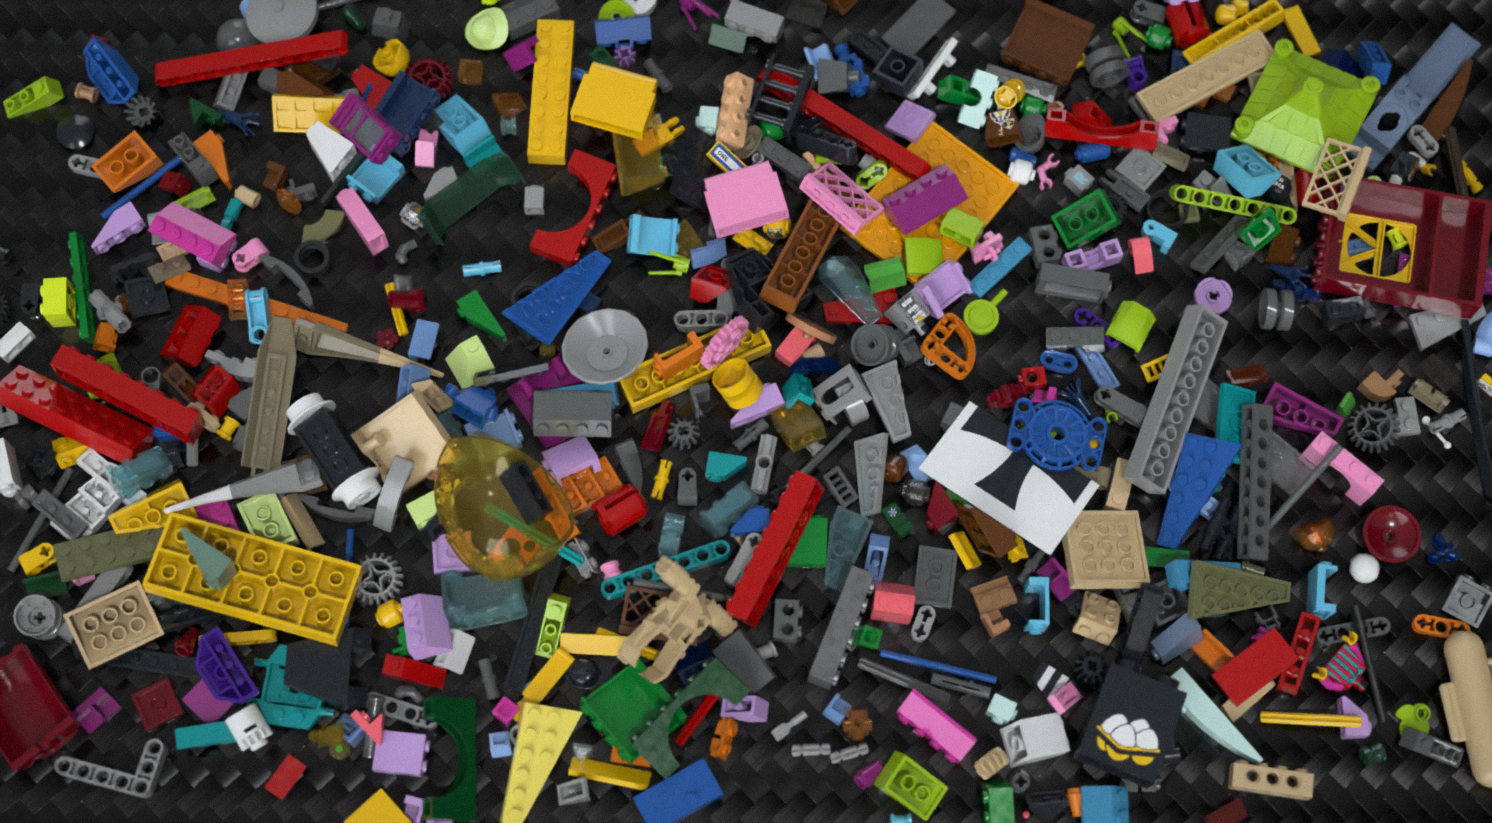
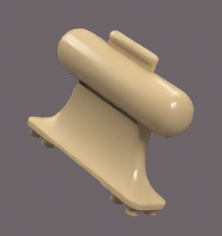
(1469, 700)

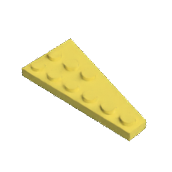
(538, 744)

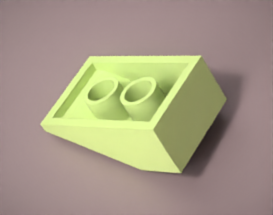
(267, 519)

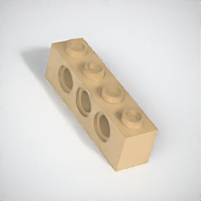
(1238, 780)

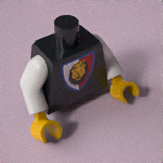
(1407, 167)

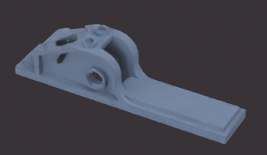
(1415, 92)

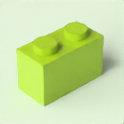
(962, 227)

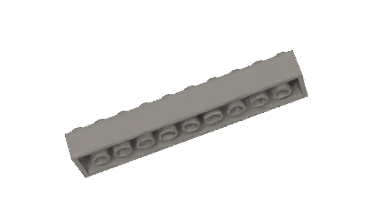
(1175, 399)

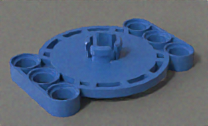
(1072, 427)

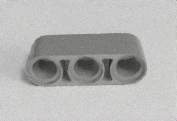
(694, 316)

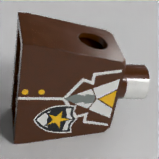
(1003, 128)

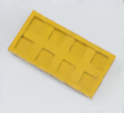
(299, 112)

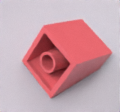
(892, 602)

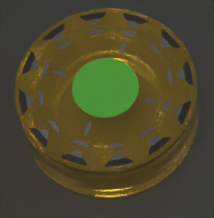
(339, 751)

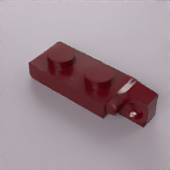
(658, 427)

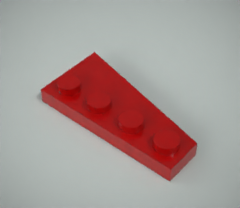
(838, 313)

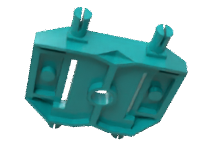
(276, 692)

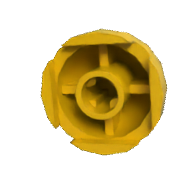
(392, 58)

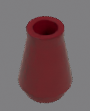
(185, 644)

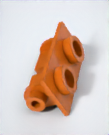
(727, 730)

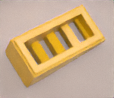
(1152, 364)

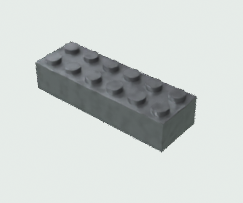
(840, 629)

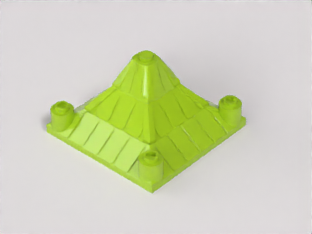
(1301, 106)

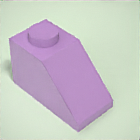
(1347, 707)
(748, 710)

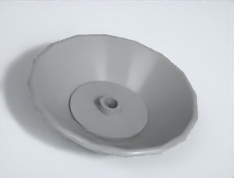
(602, 333)

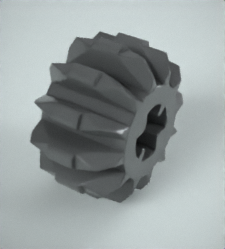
(146, 107)
(683, 426)

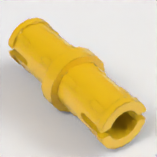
(661, 479)

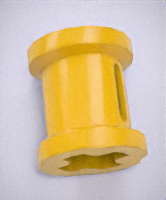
(228, 428)

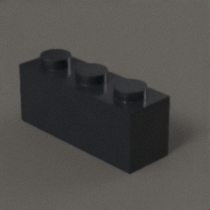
(526, 493)

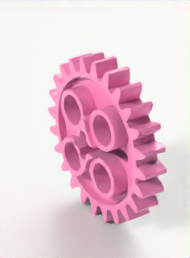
(724, 342)

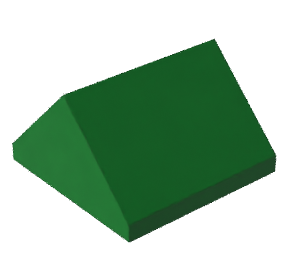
(1259, 229)

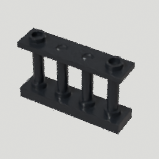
(793, 108)

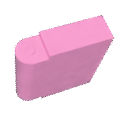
(745, 199)

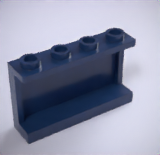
(407, 108)

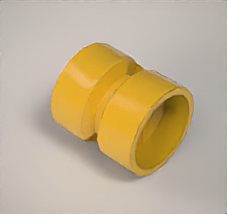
(1010, 93)

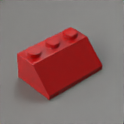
(191, 335)

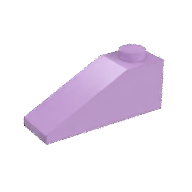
(768, 401)

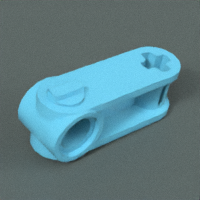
(257, 313)

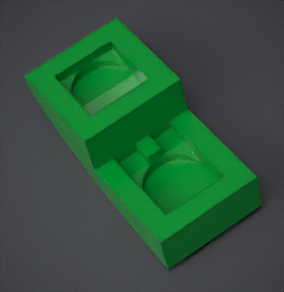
(867, 637)

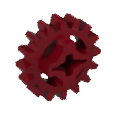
(1006, 396)

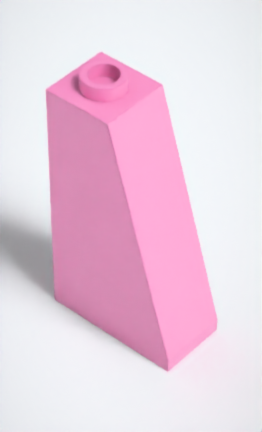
(362, 220)

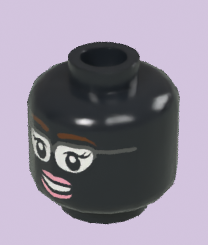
(1279, 190)

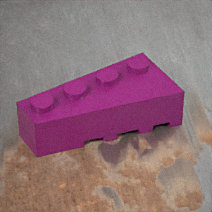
(1301, 413)

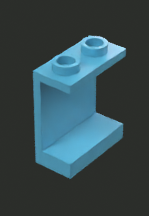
(653, 235)
(1041, 586)

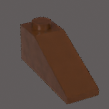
(299, 84)
(179, 380)

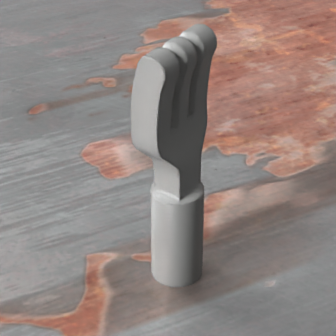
(784, 729)

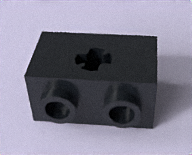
(1342, 311)

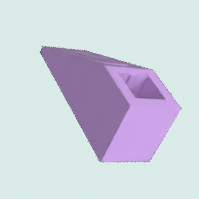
(119, 226)

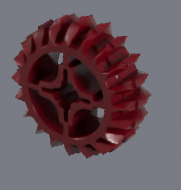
(428, 66)

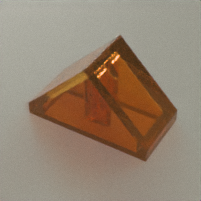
(508, 104)

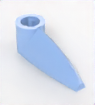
(1483, 339)

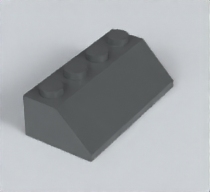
(572, 413)

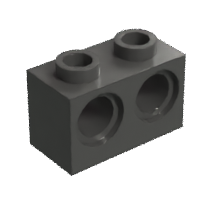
(1041, 246)
(782, 620)

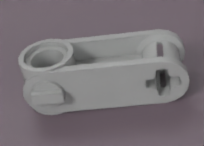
(744, 556)

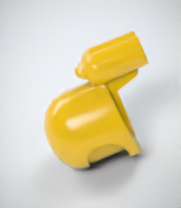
(1228, 13)

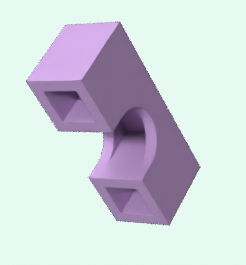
(1103, 255)

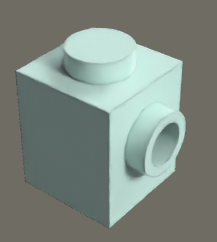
(708, 119)
(1001, 709)

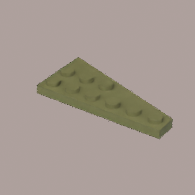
(1225, 590)

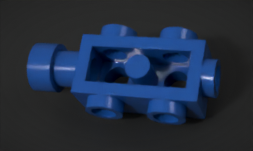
(858, 88)

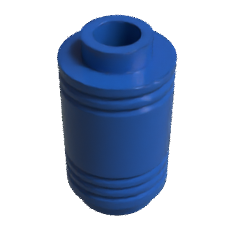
(1091, 152)

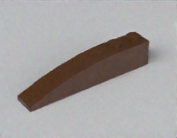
(1447, 106)

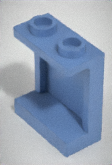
(500, 430)

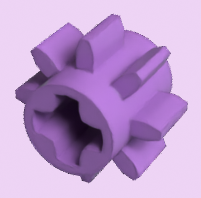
(625, 56)

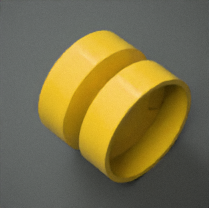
(737, 383)

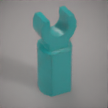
(231, 213)

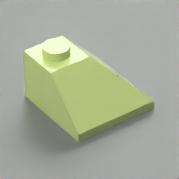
(467, 360)

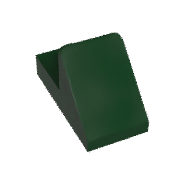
(204, 113)

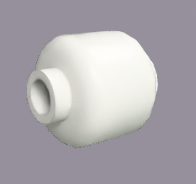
(1021, 171)

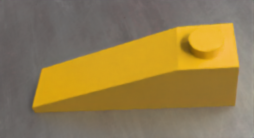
(148, 510)

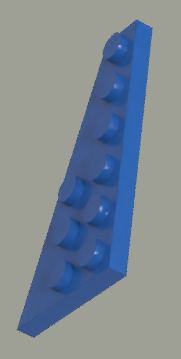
(1195, 480)

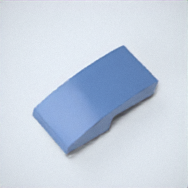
(708, 254)

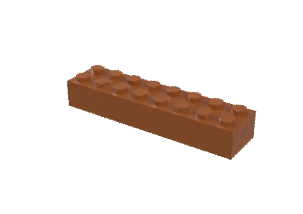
(801, 256)

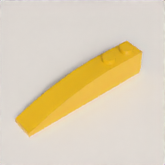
(1262, 18)

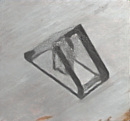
(1238, 255)

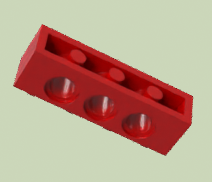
(1301, 645)

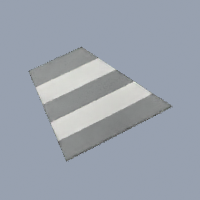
(1050, 680)

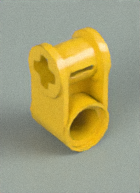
(37, 559)

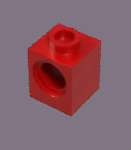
(1036, 372)

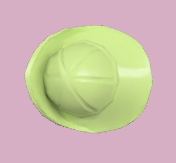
(487, 29)

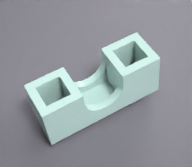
(985, 84)

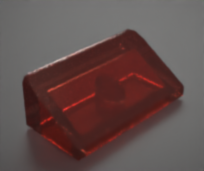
(1247, 375)
(1229, 813)

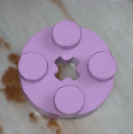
(1214, 286)

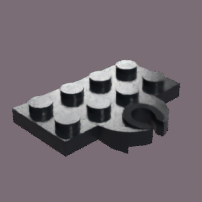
(689, 165)

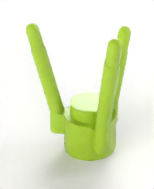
(1122, 27)
(681, 264)

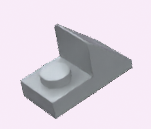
(1208, 182)

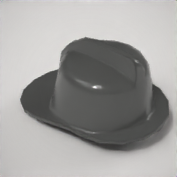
(1033, 132)

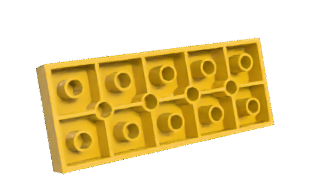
(272, 583)

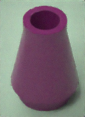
(867, 775)

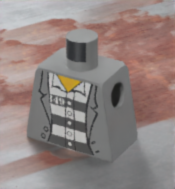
(909, 313)

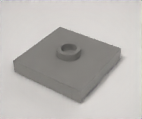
(1140, 168)

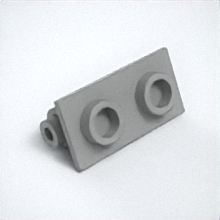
(590, 563)

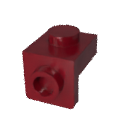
(175, 183)

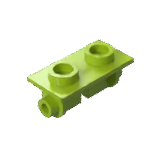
(197, 199)

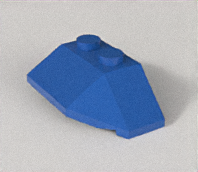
(110, 72)

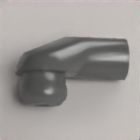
(403, 250)
(409, 690)

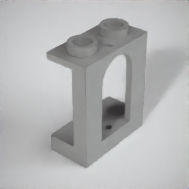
(859, 391)

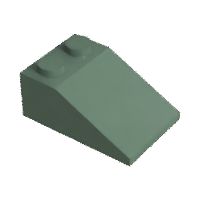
(214, 565)

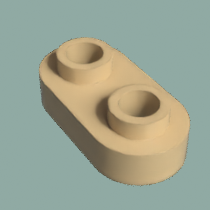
(210, 421)

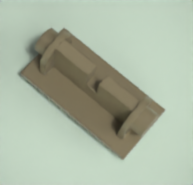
(1422, 391)

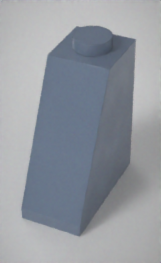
(1176, 639)

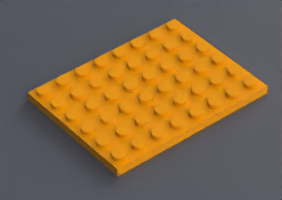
(983, 183)

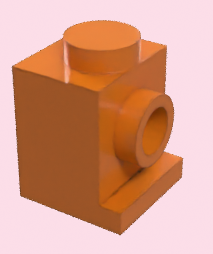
(105, 338)

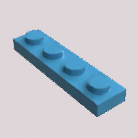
(997, 270)

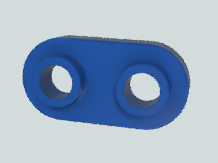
(1058, 360)

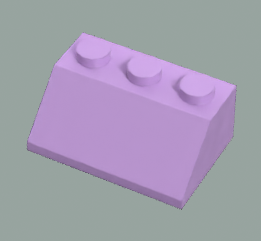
(426, 626)

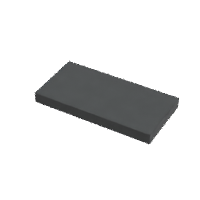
(918, 25)

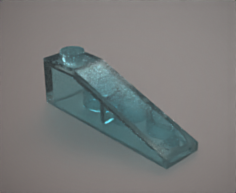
(849, 285)
(845, 542)

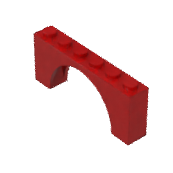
(566, 245)

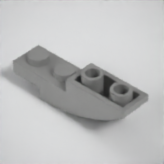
(234, 366)

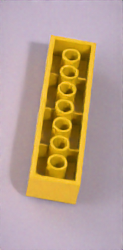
(551, 92)
(645, 388)

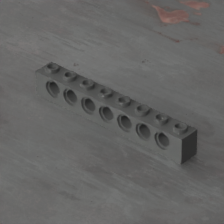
(1255, 482)

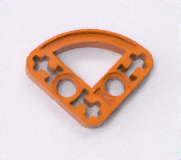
(939, 349)

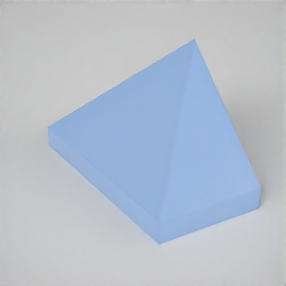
(915, 458)

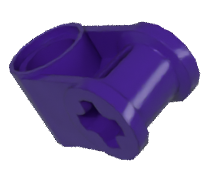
(1137, 71)

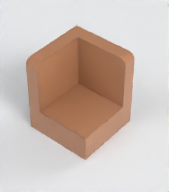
(995, 623)

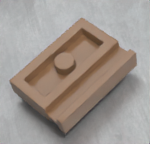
(993, 595)

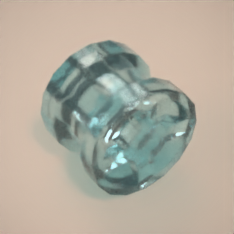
(508, 126)

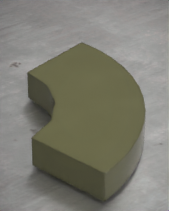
(324, 227)

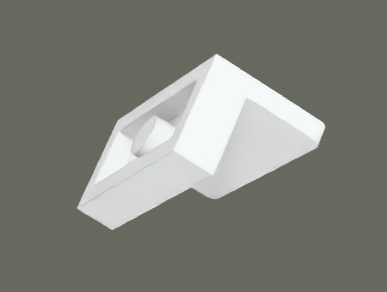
(15, 341)
(456, 659)

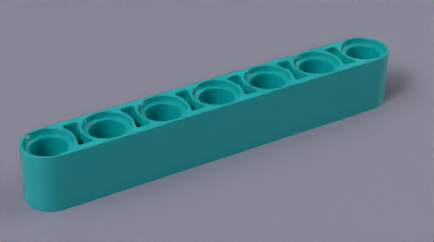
(691, 556)

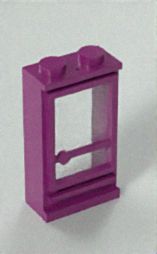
(366, 128)

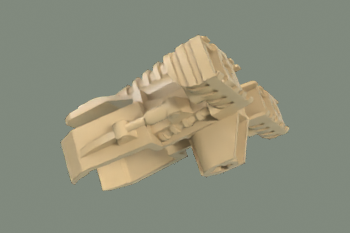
(675, 618)

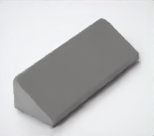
(230, 91)

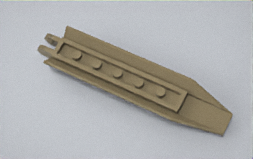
(270, 397)

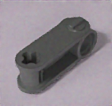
(1123, 406)

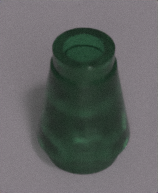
(353, 16)

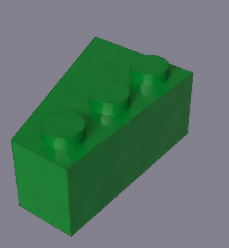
(998, 801)

